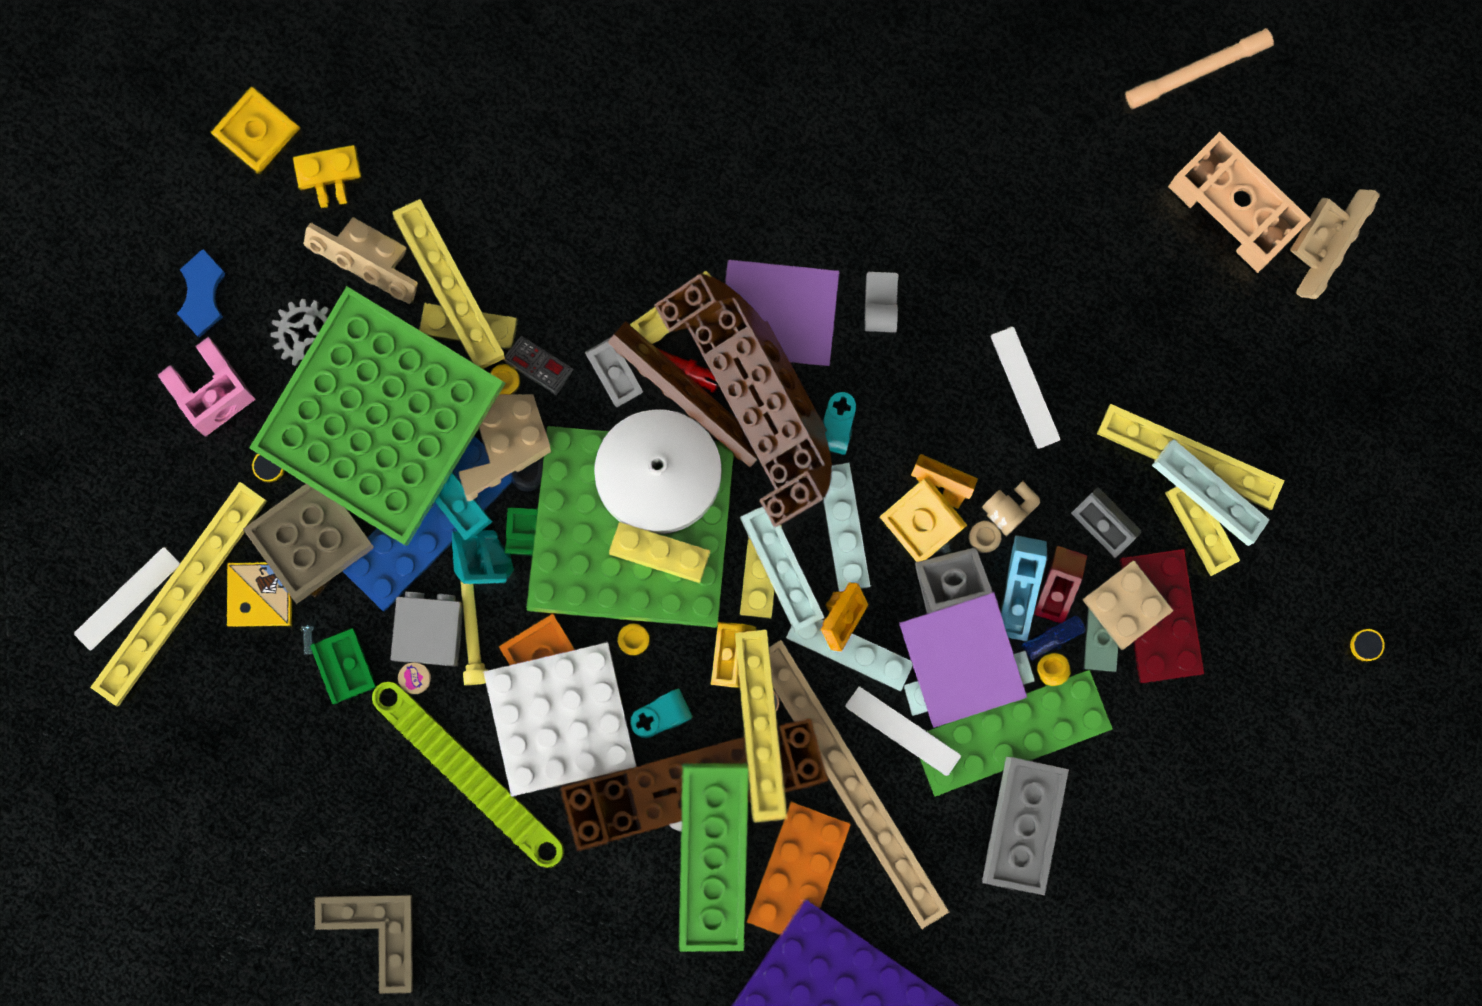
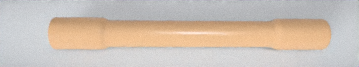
(1245, 48)

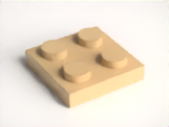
(1127, 605)

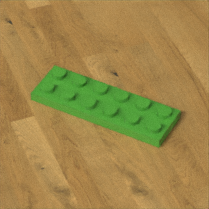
(1021, 730)
(713, 857)

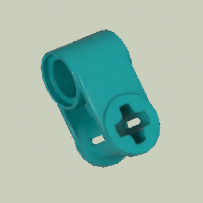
(839, 426)
(666, 712)

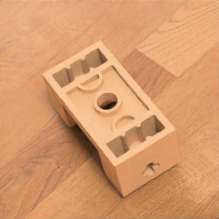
(1261, 226)

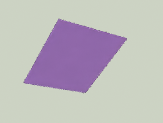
(794, 302)
(963, 660)

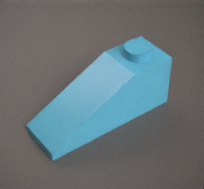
(1022, 586)

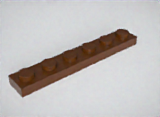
(683, 391)

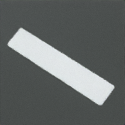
(1025, 387)
(127, 598)
(903, 731)

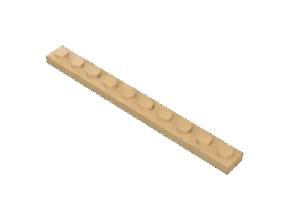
(856, 791)

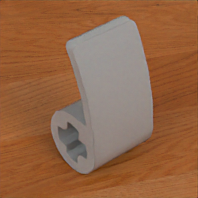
(881, 302)

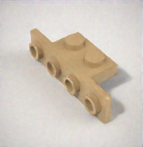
(1328, 238)
(366, 255)

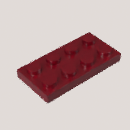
(1172, 644)

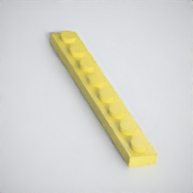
(178, 594)

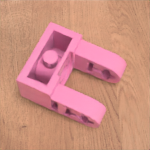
(217, 399)

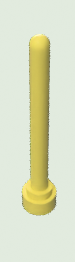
(475, 670)

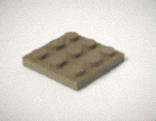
(307, 540)

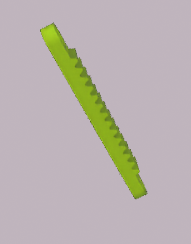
(467, 774)

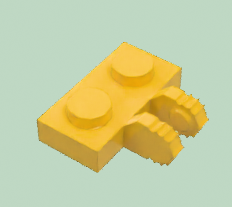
(327, 168)

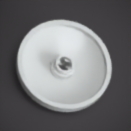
(661, 498)

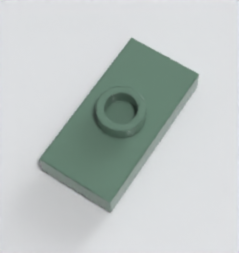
(1100, 647)

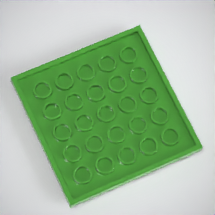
(377, 416)
(574, 540)

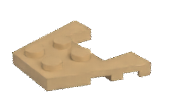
(512, 440)

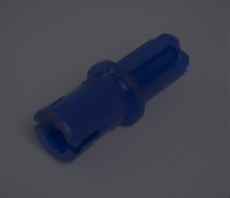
(1054, 637)

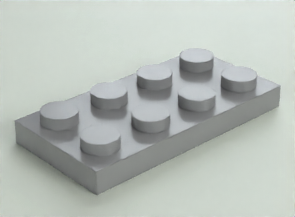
(1025, 825)

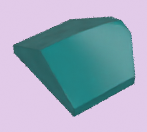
(481, 558)

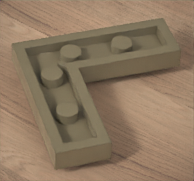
(395, 924)

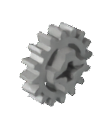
(284, 325)

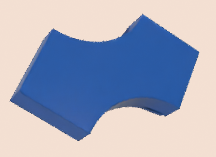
(200, 305)

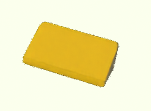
(725, 663)

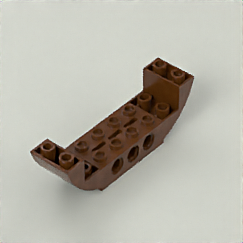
(759, 390)
(652, 793)

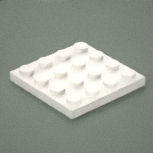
(559, 719)

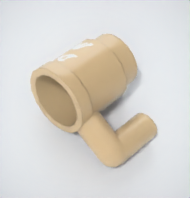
(1007, 512)

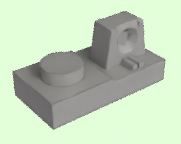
(614, 373)

